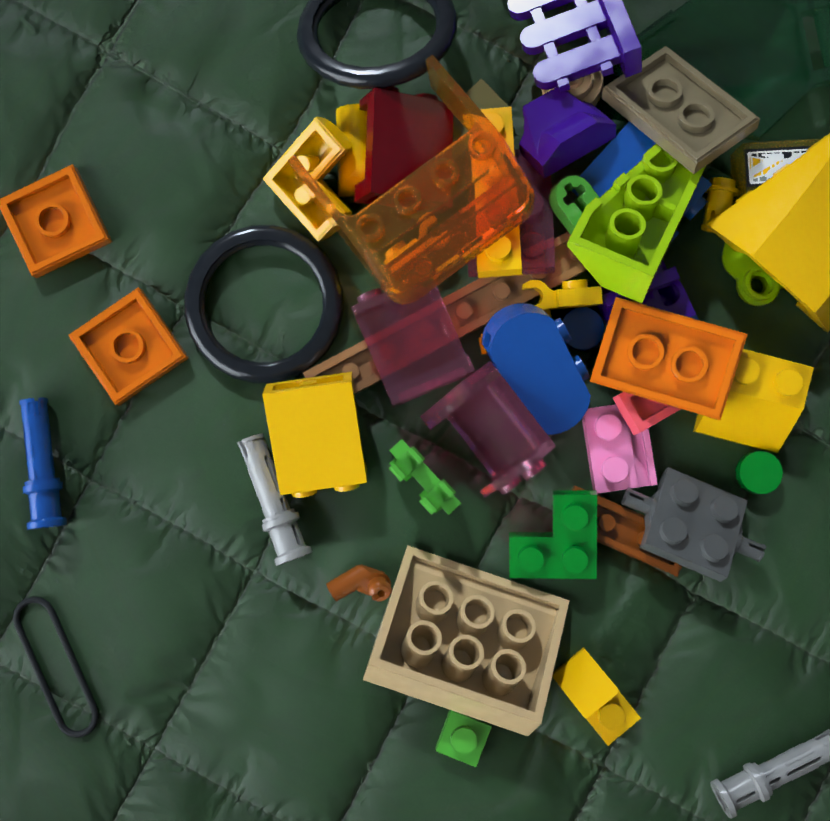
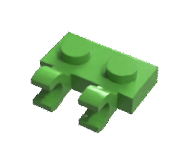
(436, 492)

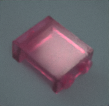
(411, 344)
(494, 428)

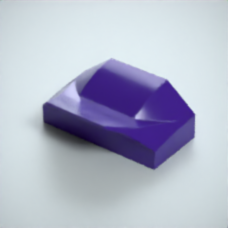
(561, 131)

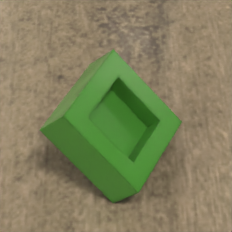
(463, 738)

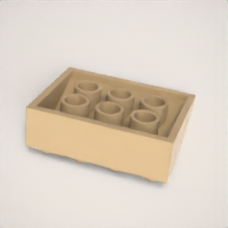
(468, 641)

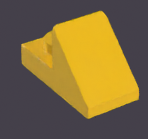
(595, 696)

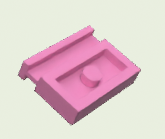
(615, 454)

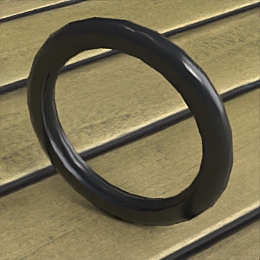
(373, 77)
(263, 371)

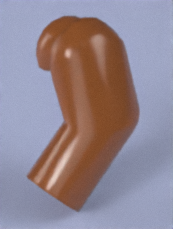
(361, 579)

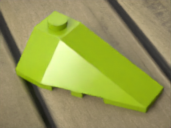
(633, 223)

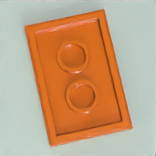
(668, 358)

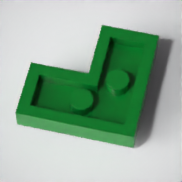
(566, 551)

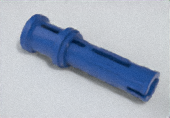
(42, 485)

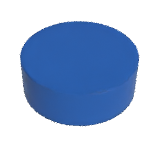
(584, 328)

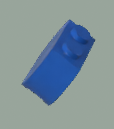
(537, 365)

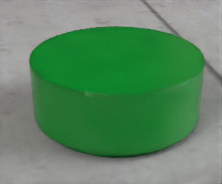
(759, 472)

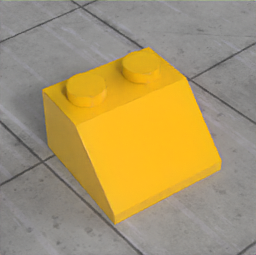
(761, 402)

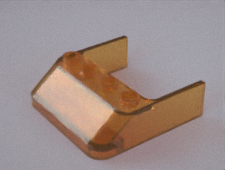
(441, 210)

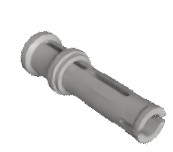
(279, 518)
(760, 780)

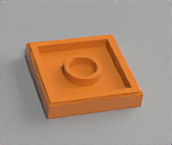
(54, 221)
(128, 346)

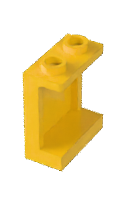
(315, 434)

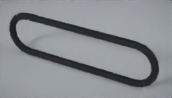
(16, 619)

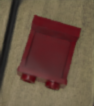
(400, 137)

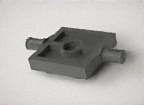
(694, 524)

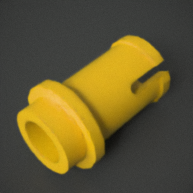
(719, 198)

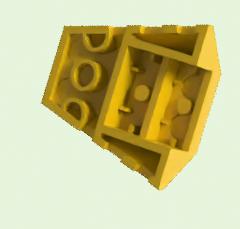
(788, 229)

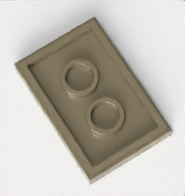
(681, 109)

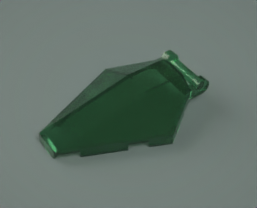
(745, 48)

